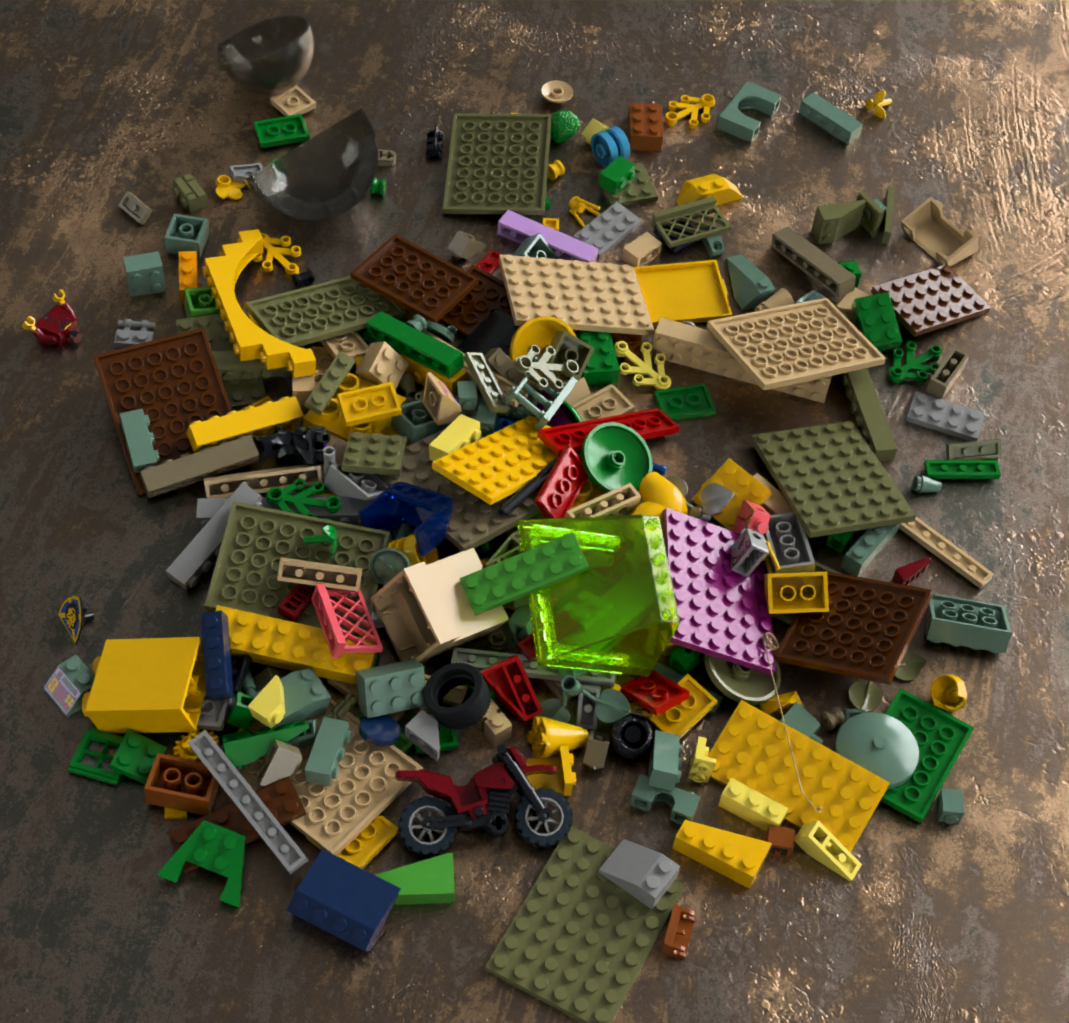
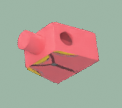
(752, 517)

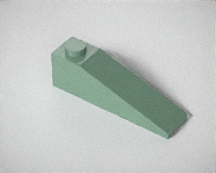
(748, 283)

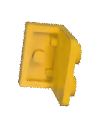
(560, 782)

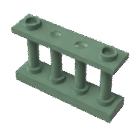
(550, 406)

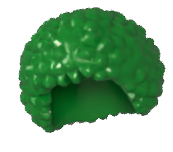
(564, 126)

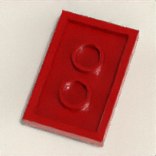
(654, 692)

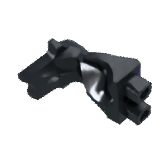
(307, 447)

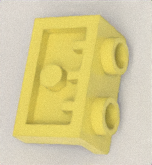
(701, 765)

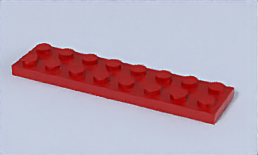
(646, 423)

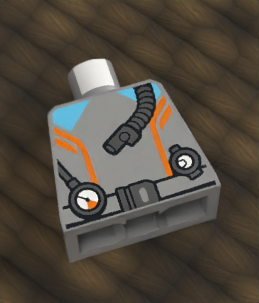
(748, 552)

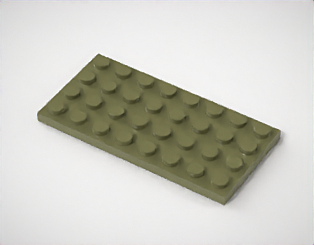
(320, 311)

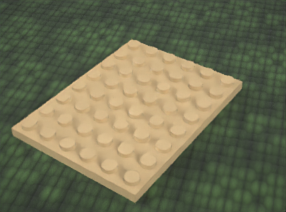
(577, 292)
(795, 343)
(355, 798)

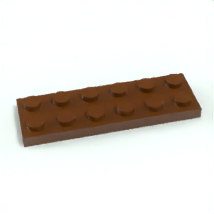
(278, 797)

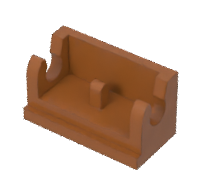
(678, 932)

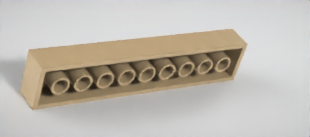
(703, 351)

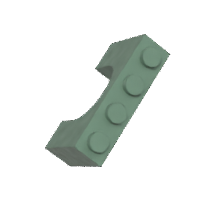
(752, 97)

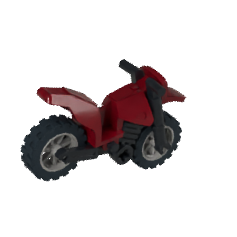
(475, 809)

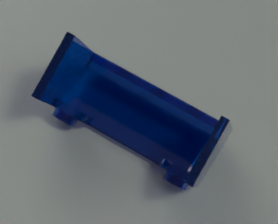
(412, 506)

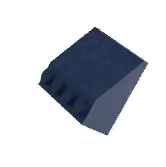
(344, 900)

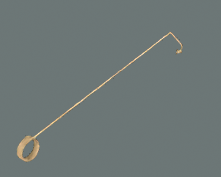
(773, 647)

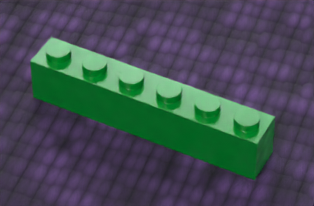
(415, 344)

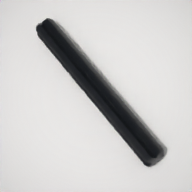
(526, 490)

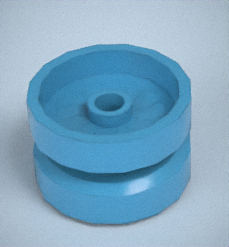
(610, 145)

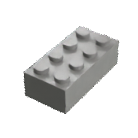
(789, 544)

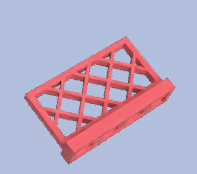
(331, 622)

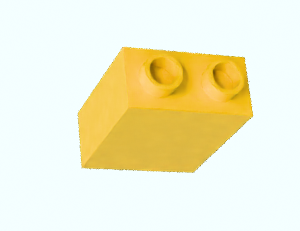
(147, 685)

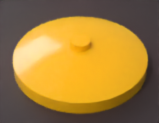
(538, 332)

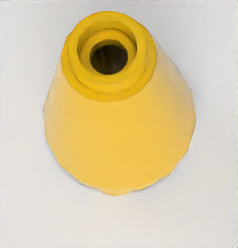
(550, 734)

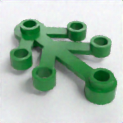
(898, 373)
(301, 499)

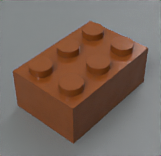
(645, 127)
(180, 785)

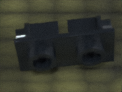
(434, 142)

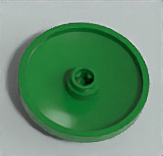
(615, 456)

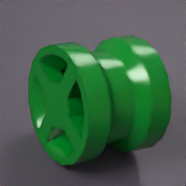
(378, 186)

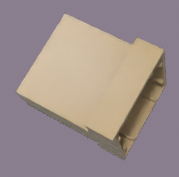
(429, 611)

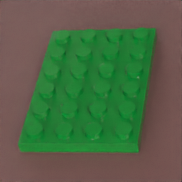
(939, 744)

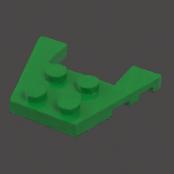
(213, 850)

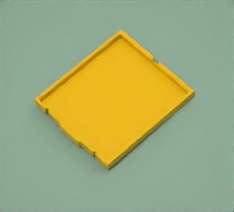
(684, 291)

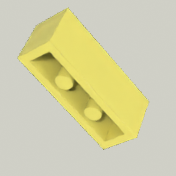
(457, 435)
(752, 805)

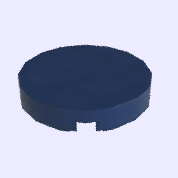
(380, 730)

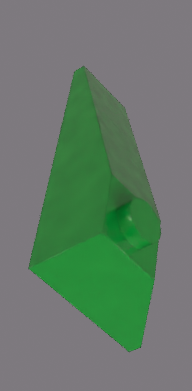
(245, 747)

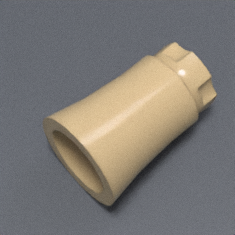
(780, 298)

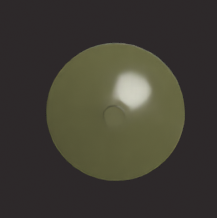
(742, 682)

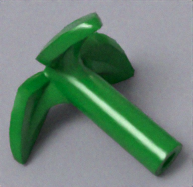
(329, 535)

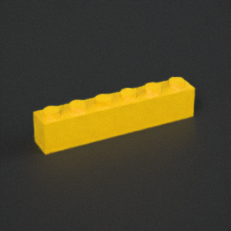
(250, 421)

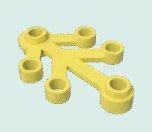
(643, 367)

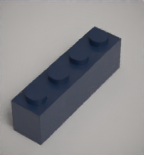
(217, 655)

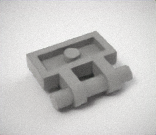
(129, 337)

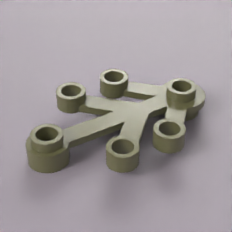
(526, 366)

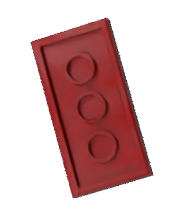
(561, 485)

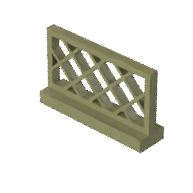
(687, 213)

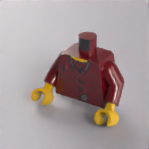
(57, 325)

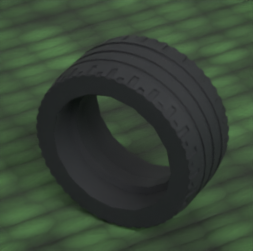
(446, 679)

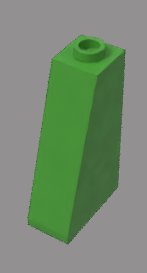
(424, 881)

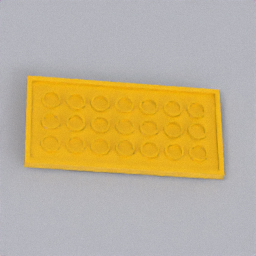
(499, 462)
(758, 755)

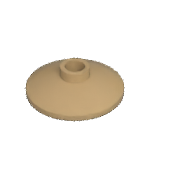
(557, 91)

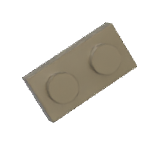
(135, 208)

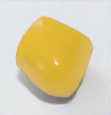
(948, 693)

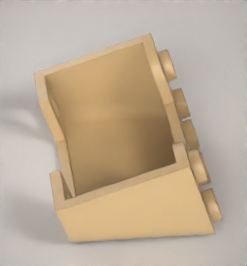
(938, 234)

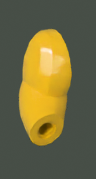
(657, 495)

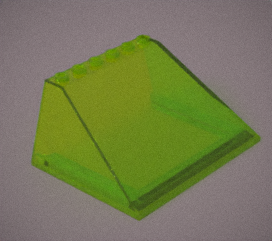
(615, 612)

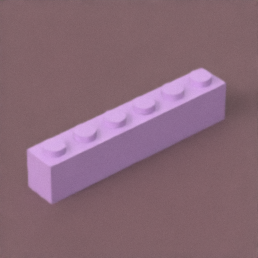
(517, 228)

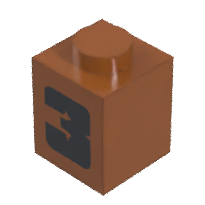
(781, 839)

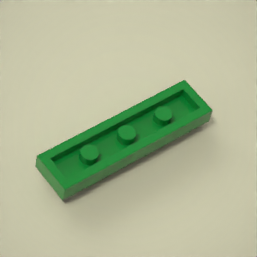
(962, 469)

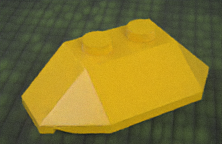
(707, 187)

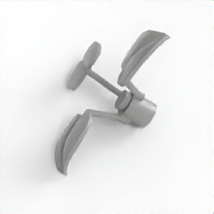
(713, 497)

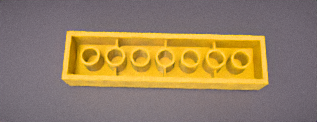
(292, 646)

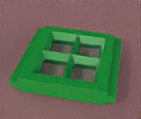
(95, 756)

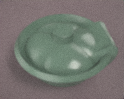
(387, 564)

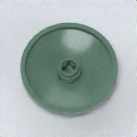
(879, 746)

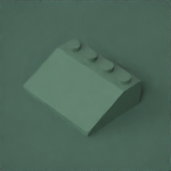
(967, 623)

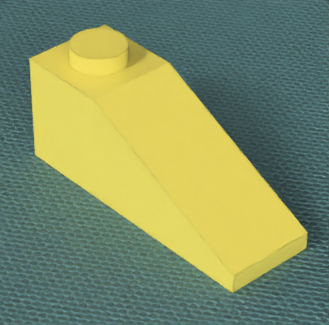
(826, 849)

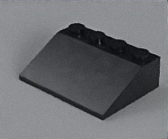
(493, 332)

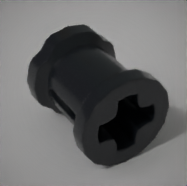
(303, 278)

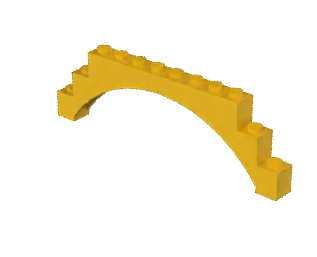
(247, 338)

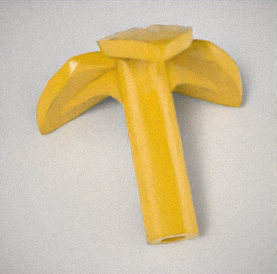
(879, 101)

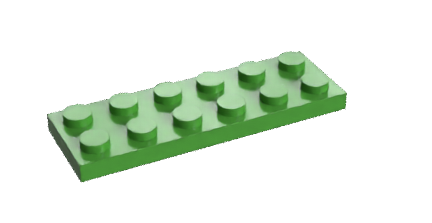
(524, 573)

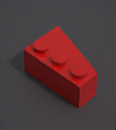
(512, 687)

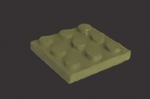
(635, 192)
(374, 453)

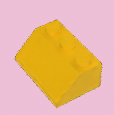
(796, 592)

